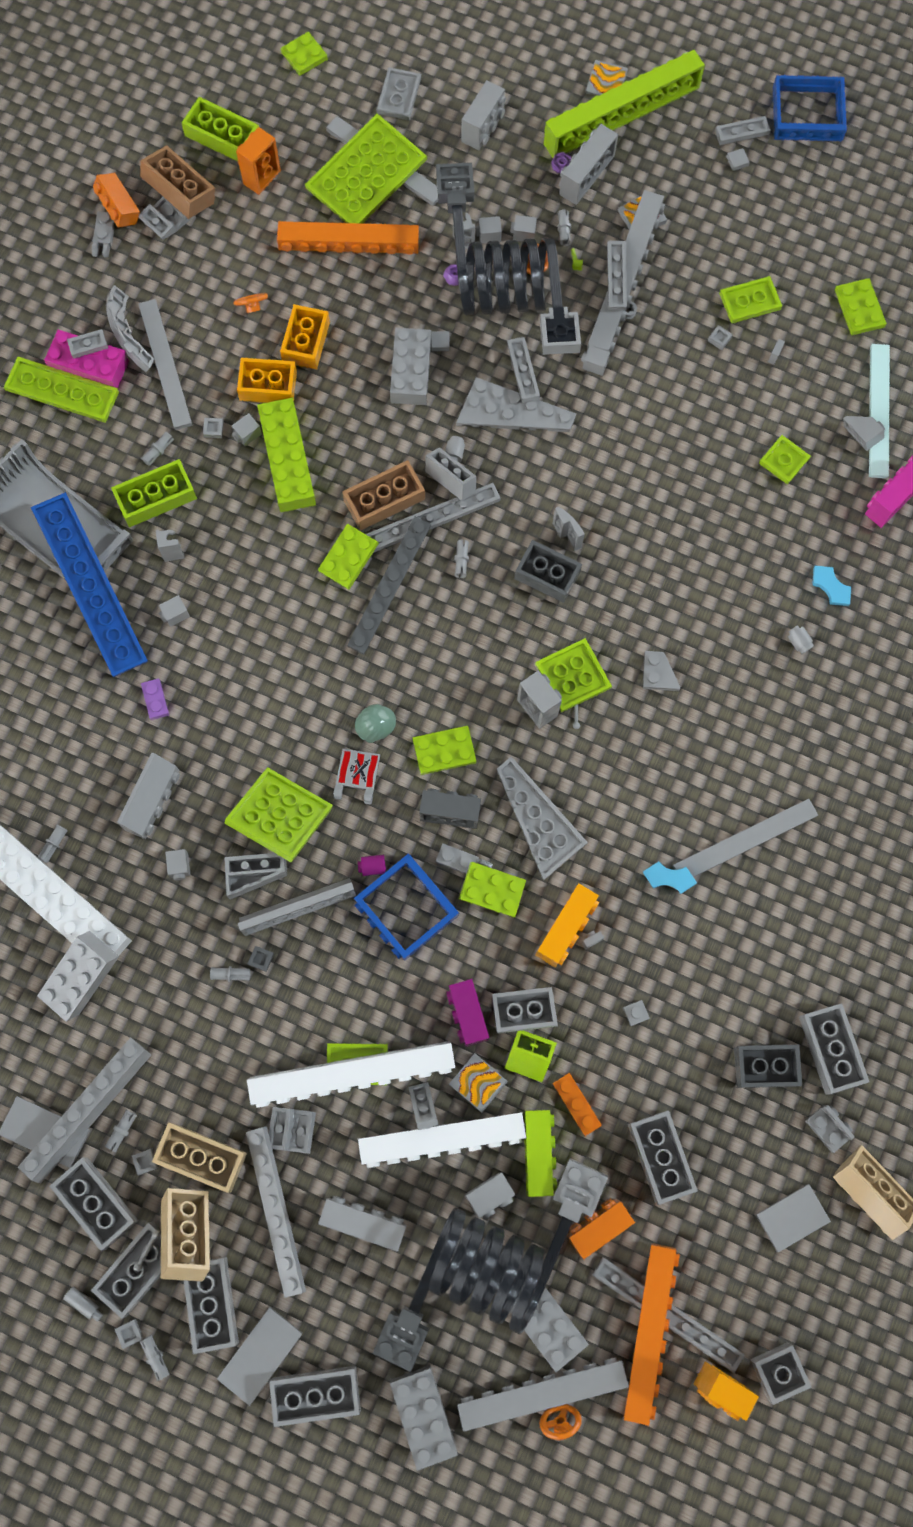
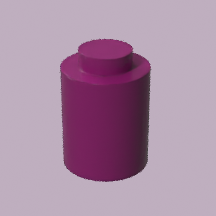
(372, 865)

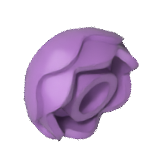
(558, 159)
(449, 277)

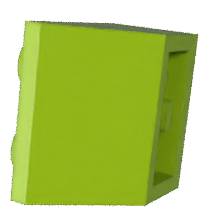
(530, 1055)

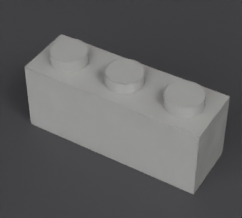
(450, 474)

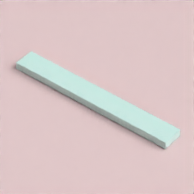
(879, 408)

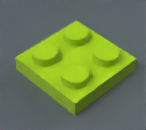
(304, 53)
(784, 459)

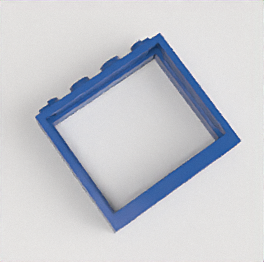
(810, 131)
(385, 935)

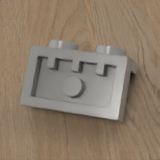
(830, 1128)

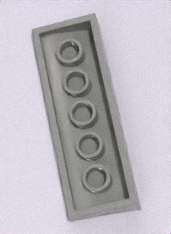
(296, 907)

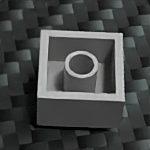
(780, 1373)

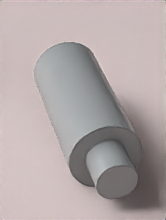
(83, 1304)

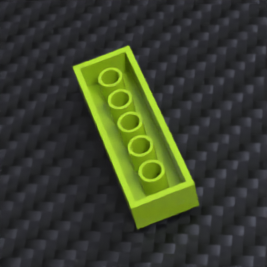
(286, 455)

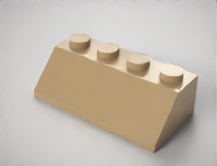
(876, 1192)

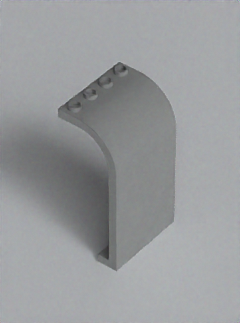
(28, 483)

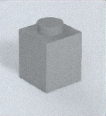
(523, 228)
(489, 229)
(595, 360)
(246, 430)
(173, 611)
(177, 864)

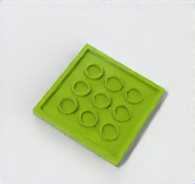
(278, 814)

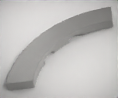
(115, 312)

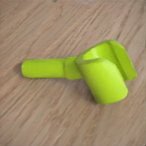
(577, 264)

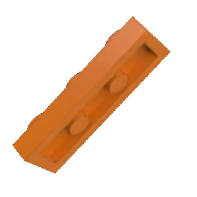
(577, 1104)

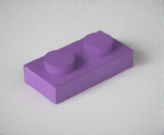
(155, 699)

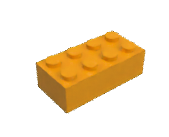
(566, 926)
(725, 1392)

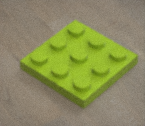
(574, 674)

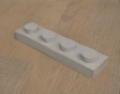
(616, 275)
(523, 370)

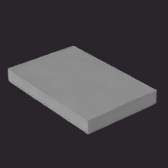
(398, 93)
(793, 1218)

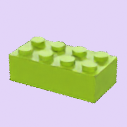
(217, 127)
(154, 493)
(538, 1153)

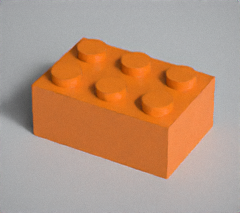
(258, 160)
(599, 1228)

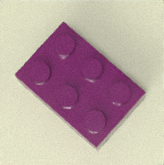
(467, 1013)

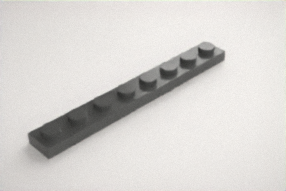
(389, 585)

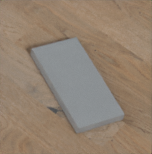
(29, 1123)
(259, 1356)

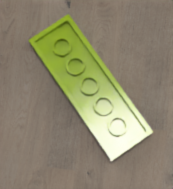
(61, 389)

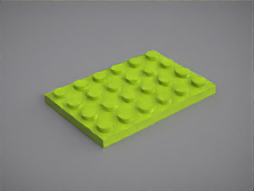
(366, 171)

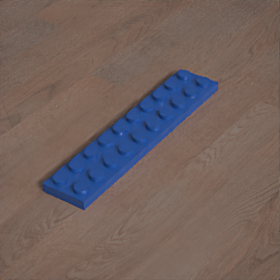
(89, 584)

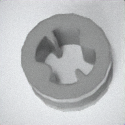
(631, 314)

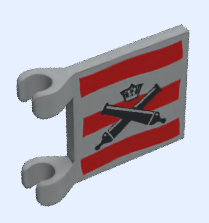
(357, 771)

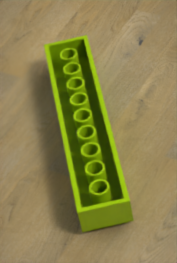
(624, 103)

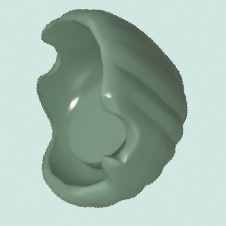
(375, 723)

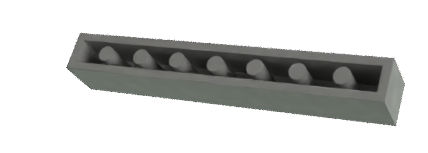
(84, 1111)
(542, 1395)

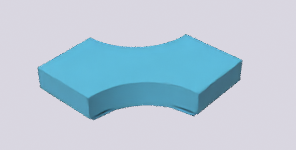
(826, 580)
(679, 879)

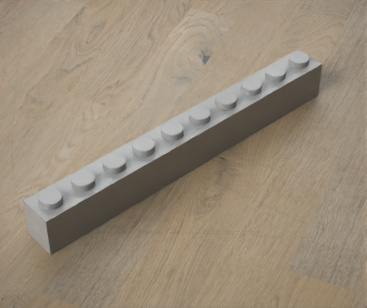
(636, 250)

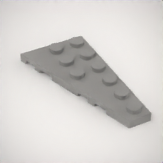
(503, 409)
(545, 828)

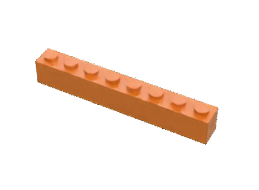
(348, 237)
(650, 1334)

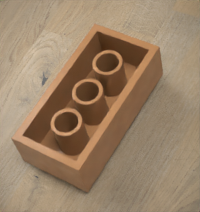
(177, 182)
(384, 495)

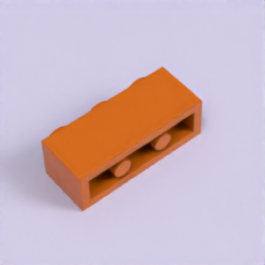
(116, 199)

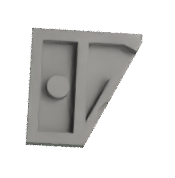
(658, 672)

